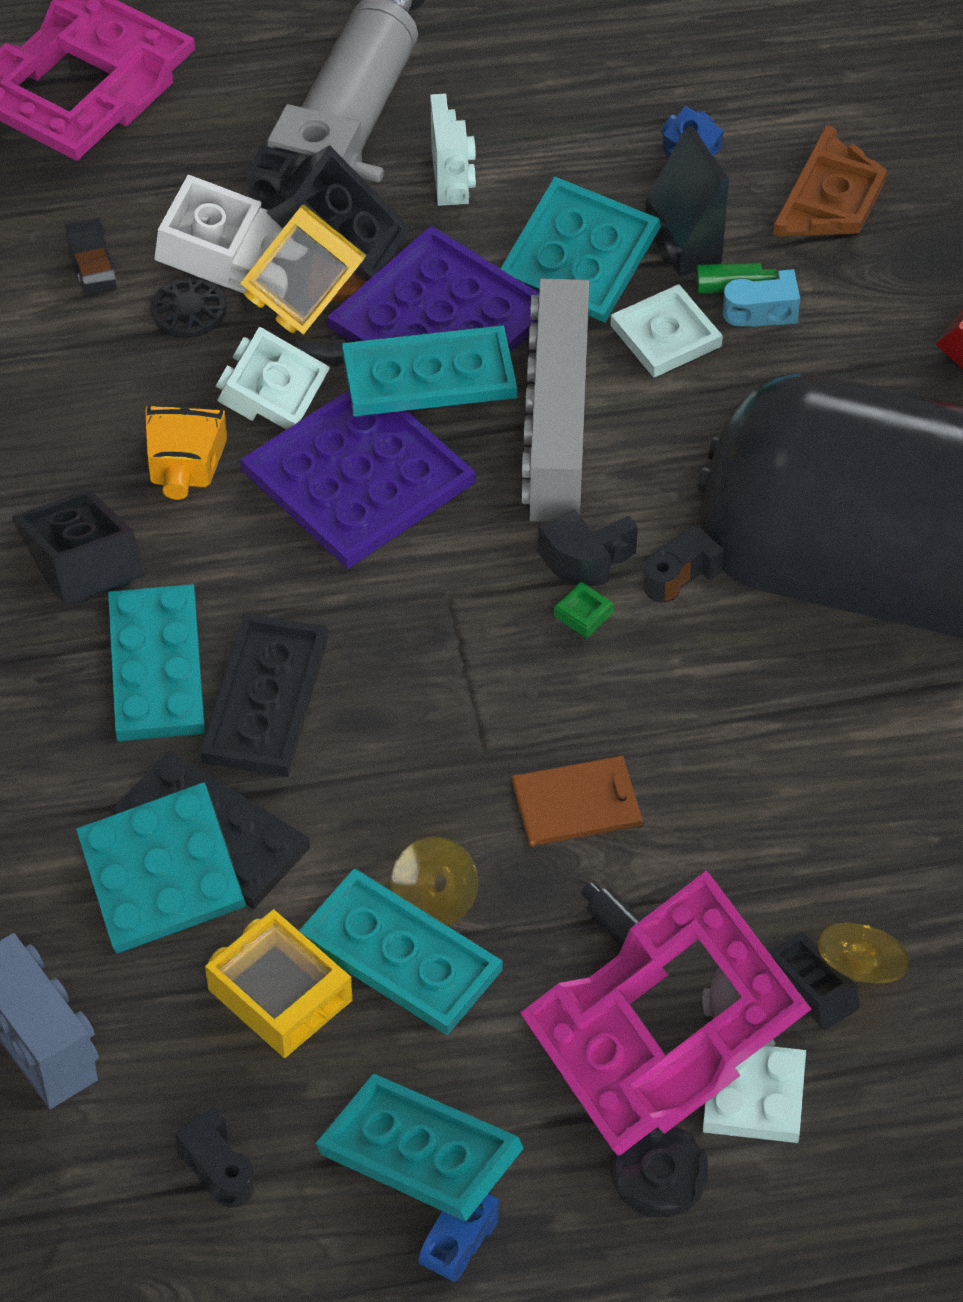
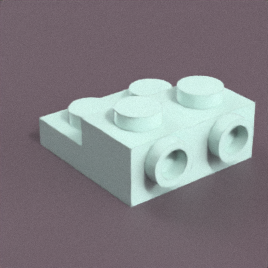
(450, 154)
(271, 380)

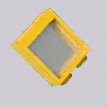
(298, 273)
(278, 983)

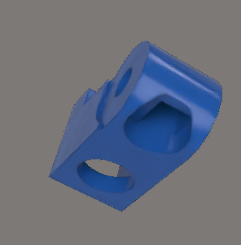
(454, 1240)

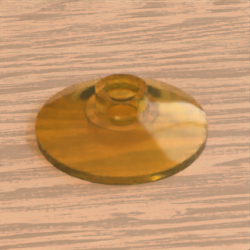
(420, 866)
(863, 953)

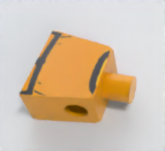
(184, 447)

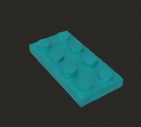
(429, 370)
(155, 663)
(401, 951)
(420, 1146)

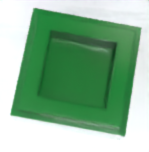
(583, 610)

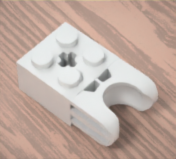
(214, 233)

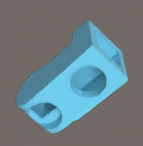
(762, 301)

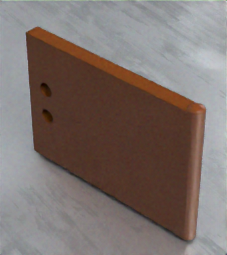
(576, 801)

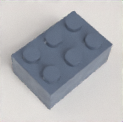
(40, 1027)

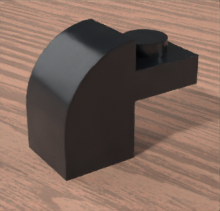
(584, 555)

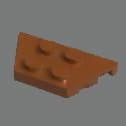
(832, 191)

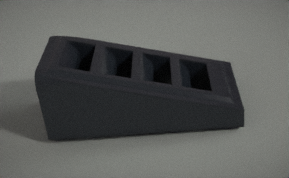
(828, 1003)

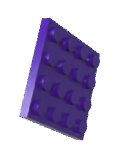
(435, 289)
(357, 476)

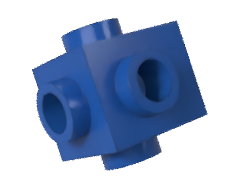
(702, 123)

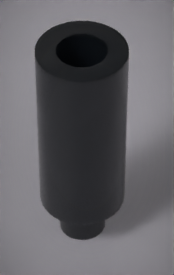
(610, 911)

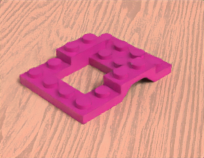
(108, 35)
(612, 1055)

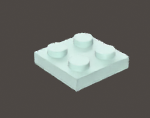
(666, 330)
(763, 1099)

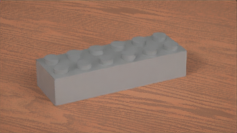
(555, 399)

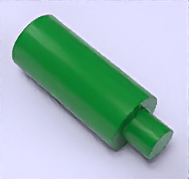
(715, 277)

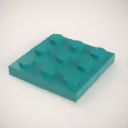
(582, 238)
(160, 868)

